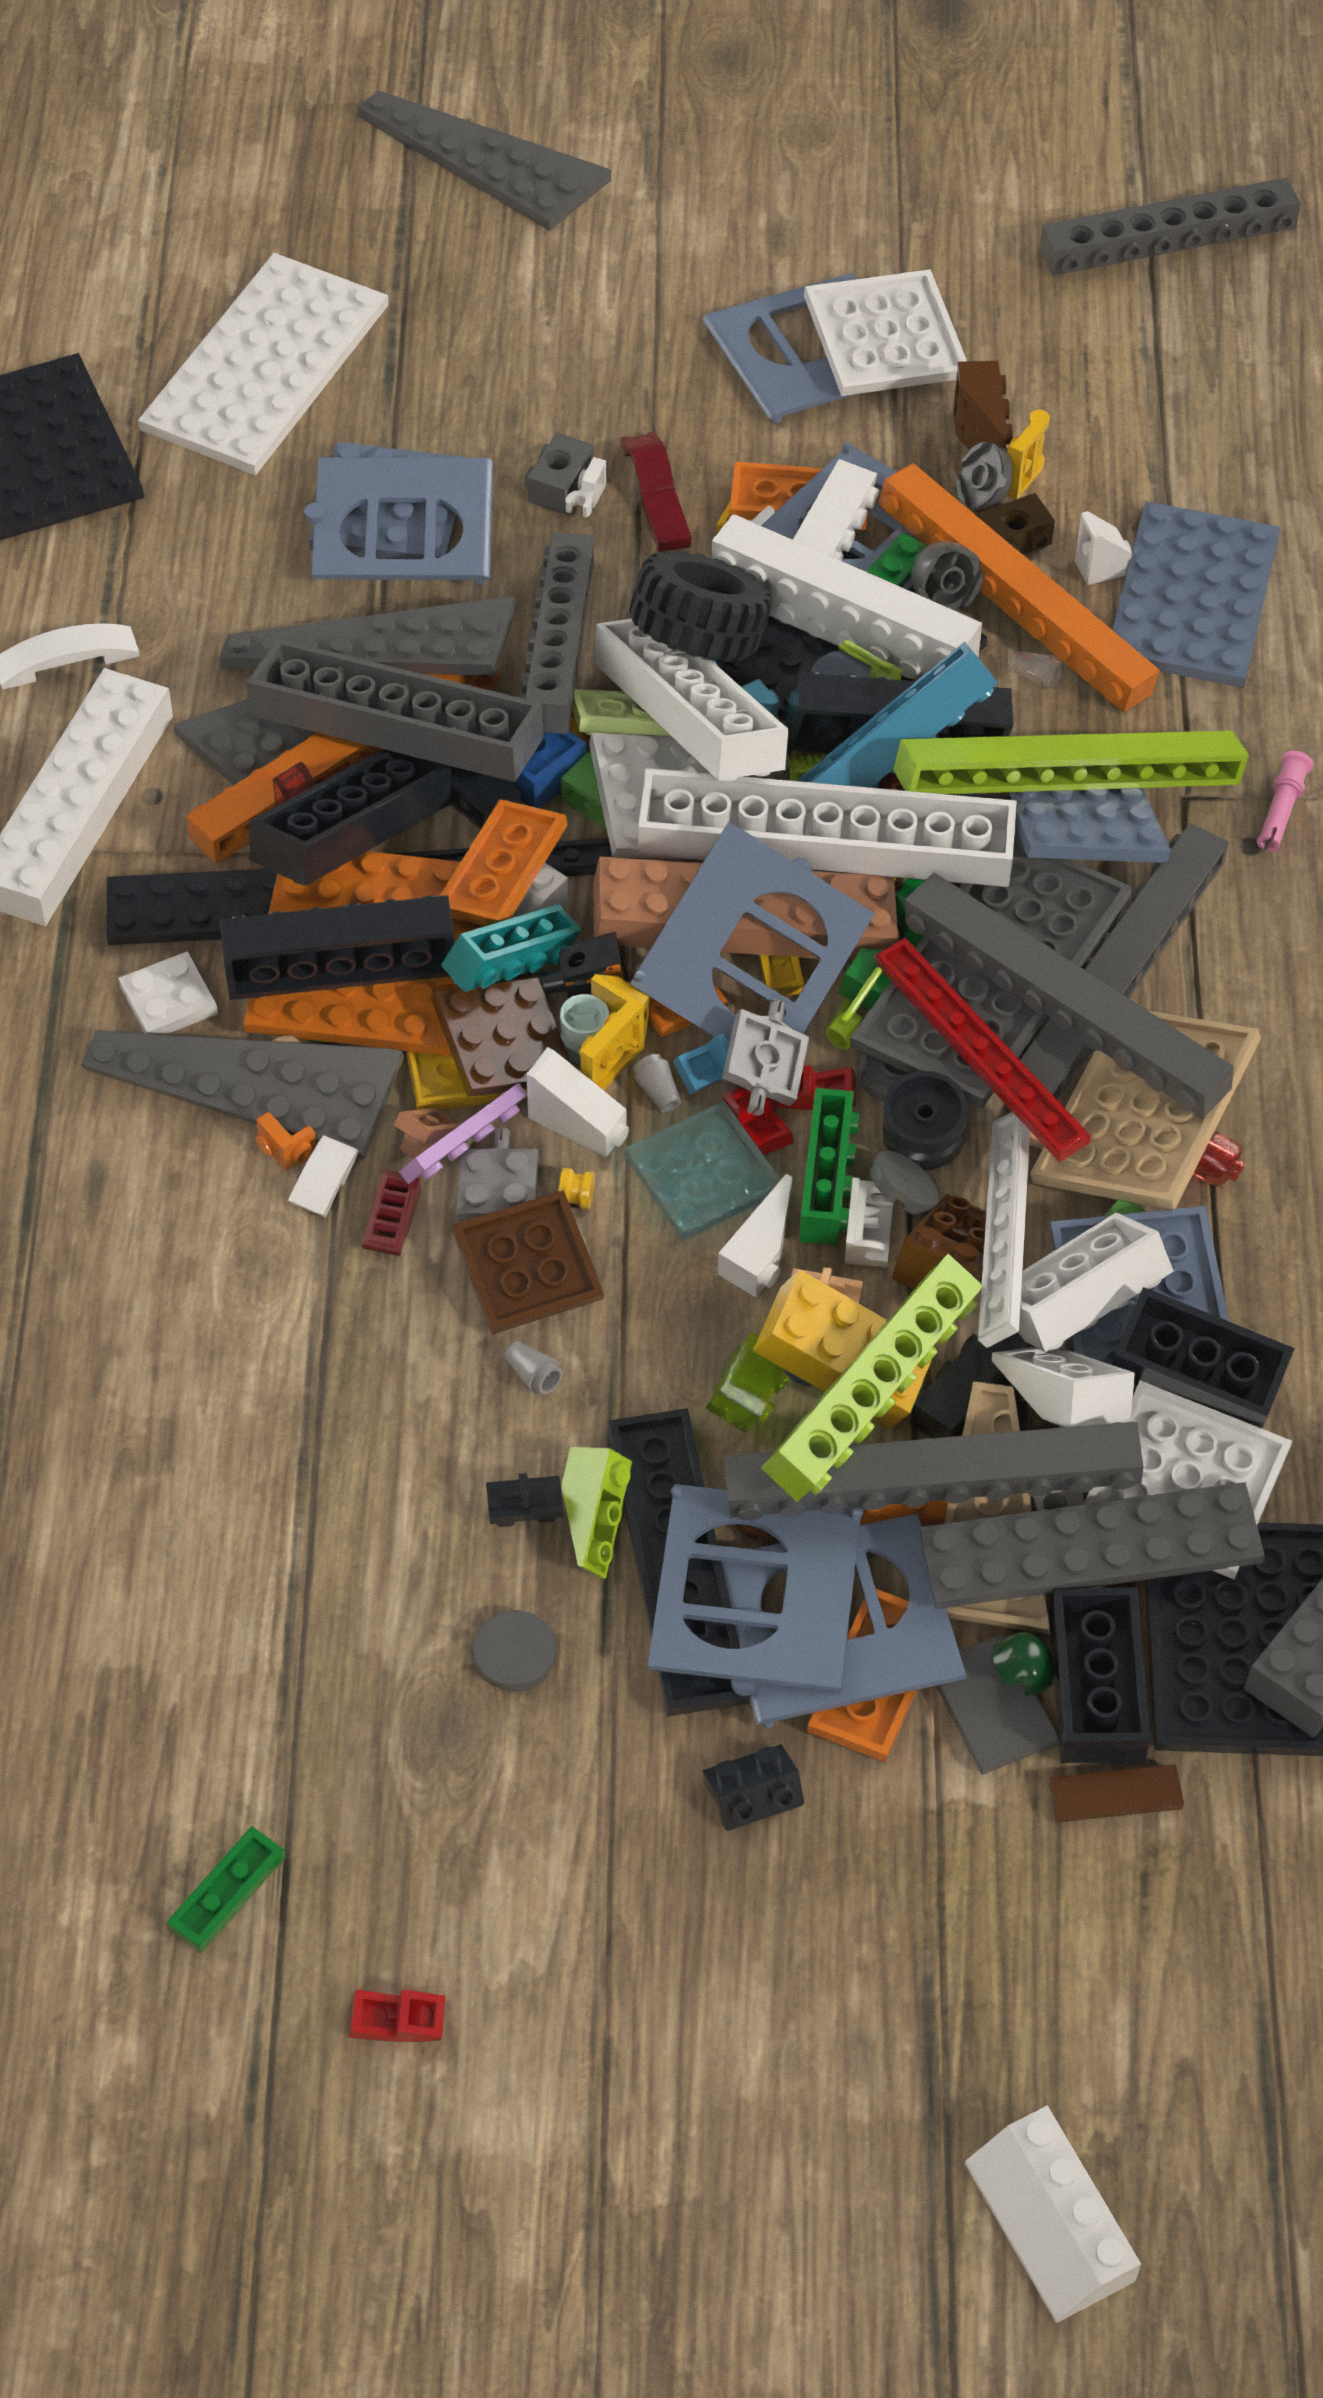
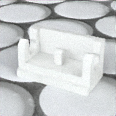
(868, 1226)

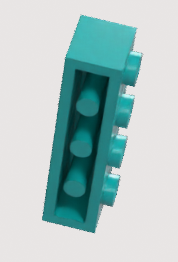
(510, 948)

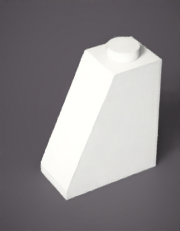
(574, 1105)

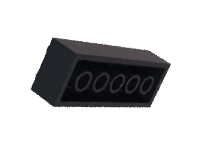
(833, 707)
(348, 815)
(336, 947)

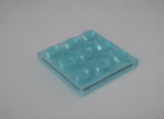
(702, 1170)

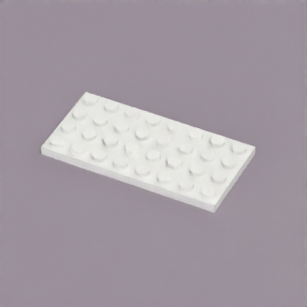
(263, 363)

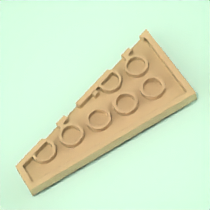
(992, 1411)

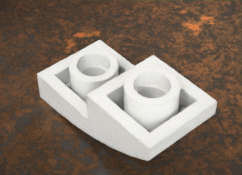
(323, 1175)

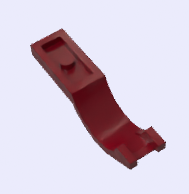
(658, 491)

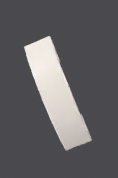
(65, 647)

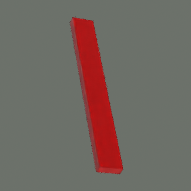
(983, 1050)

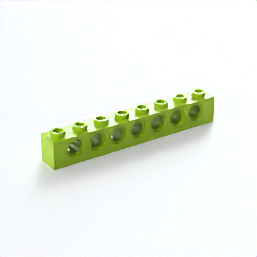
(872, 1378)

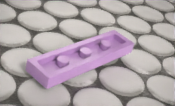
(455, 1142)

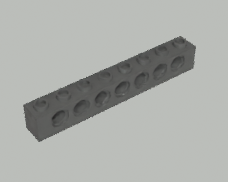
(1169, 226)
(559, 628)

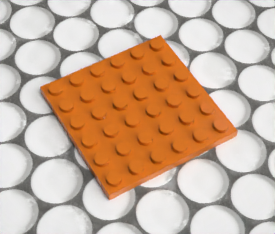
(369, 1015)

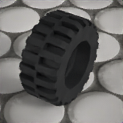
(700, 606)

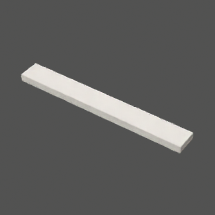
(1004, 1230)

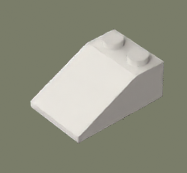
(1069, 1386)

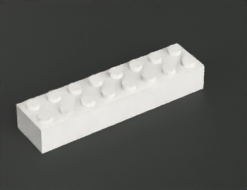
(845, 602)
(693, 703)
(78, 792)

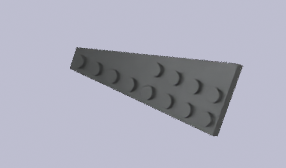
(512, 170)
(427, 640)
(300, 1084)

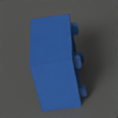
(547, 766)

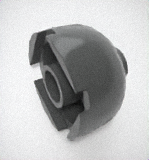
(947, 574)

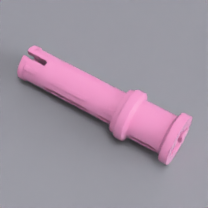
(1287, 789)

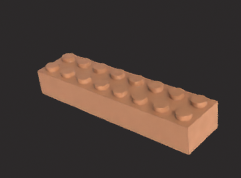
(641, 895)

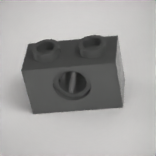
(558, 471)

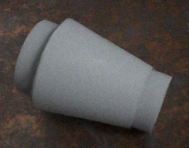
(657, 1081)
(534, 1368)

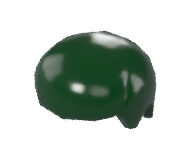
(1024, 1661)

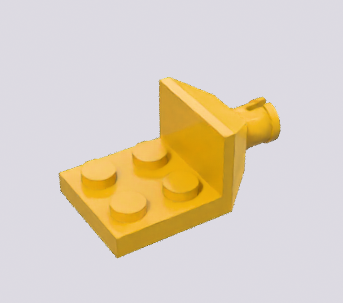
(622, 1032)

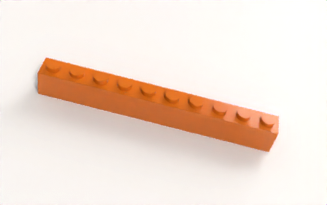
(1023, 590)
(223, 822)

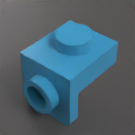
(703, 1065)

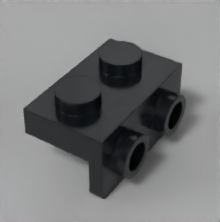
(754, 1786)

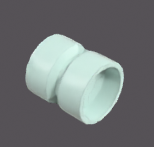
(579, 1019)

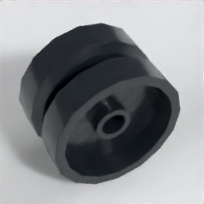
(925, 1118)

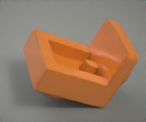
(281, 1145)

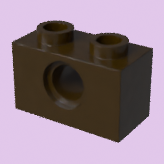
(1022, 523)

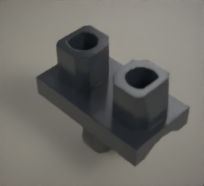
(524, 1500)

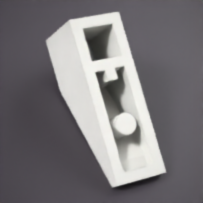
(755, 1250)

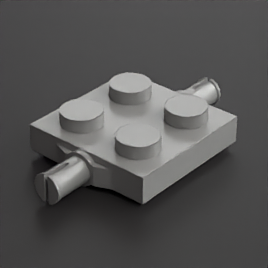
(765, 1057)
(496, 1178)

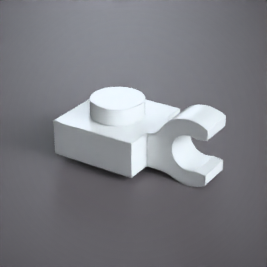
(591, 485)

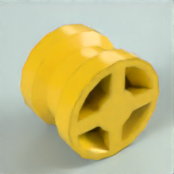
(578, 1187)

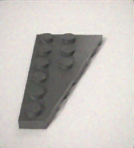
(237, 741)

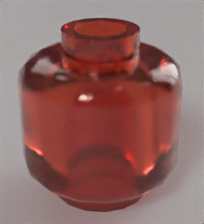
(1220, 1160)

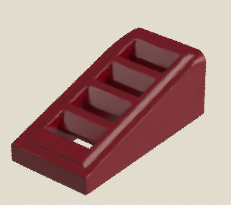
(395, 1190)

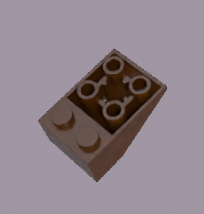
(979, 404)
(950, 1229)

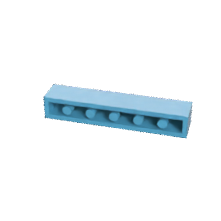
(917, 713)

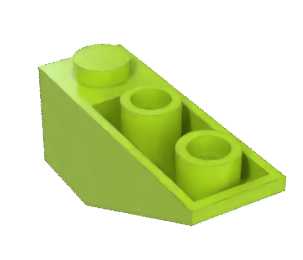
(593, 1499)

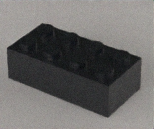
(1202, 1357)
(1099, 1675)

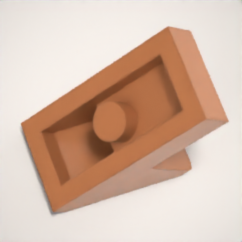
(423, 1129)

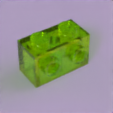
(746, 1387)

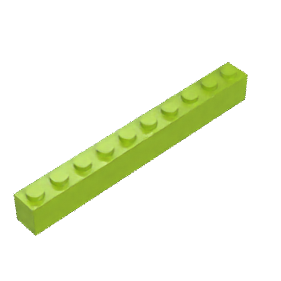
(1070, 762)

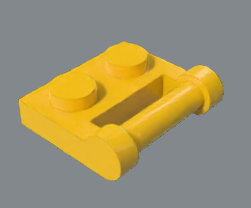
(1027, 453)

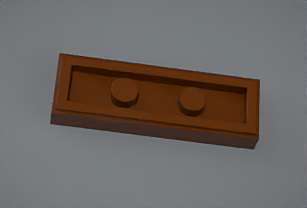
(1116, 1793)

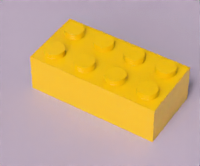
(820, 1333)

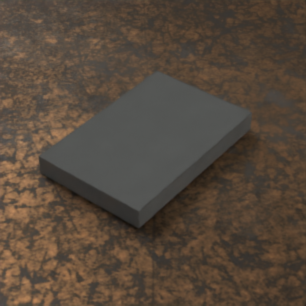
(992, 1717)

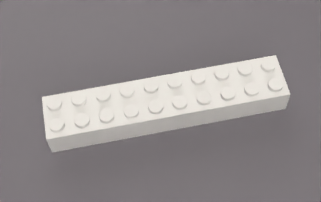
(833, 825)

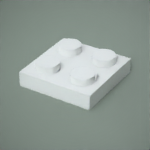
(168, 995)

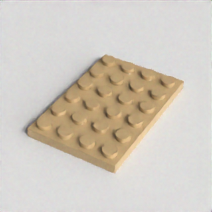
(1140, 1137)

